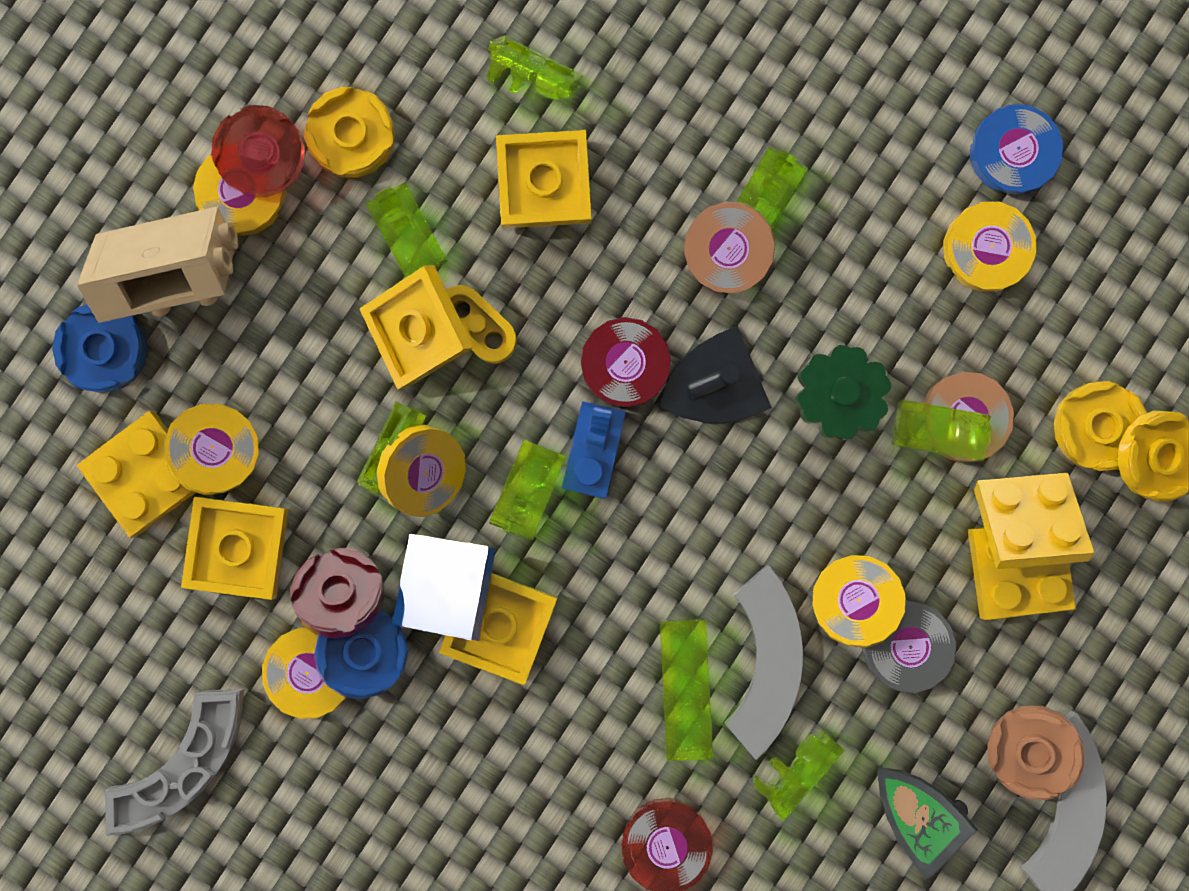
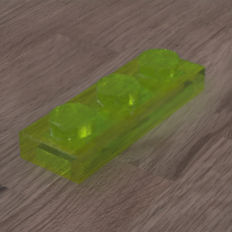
(686, 689)

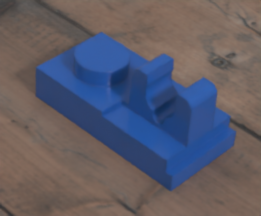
(593, 450)

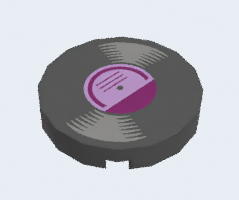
(916, 653)

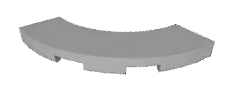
(777, 664)
(189, 771)
(1077, 825)

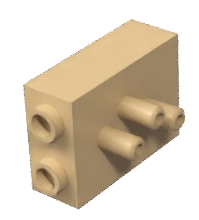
(159, 265)

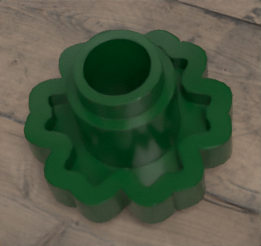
(842, 392)

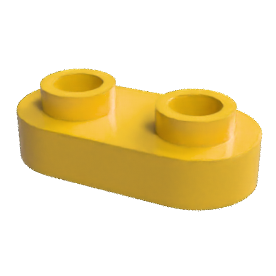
(483, 322)

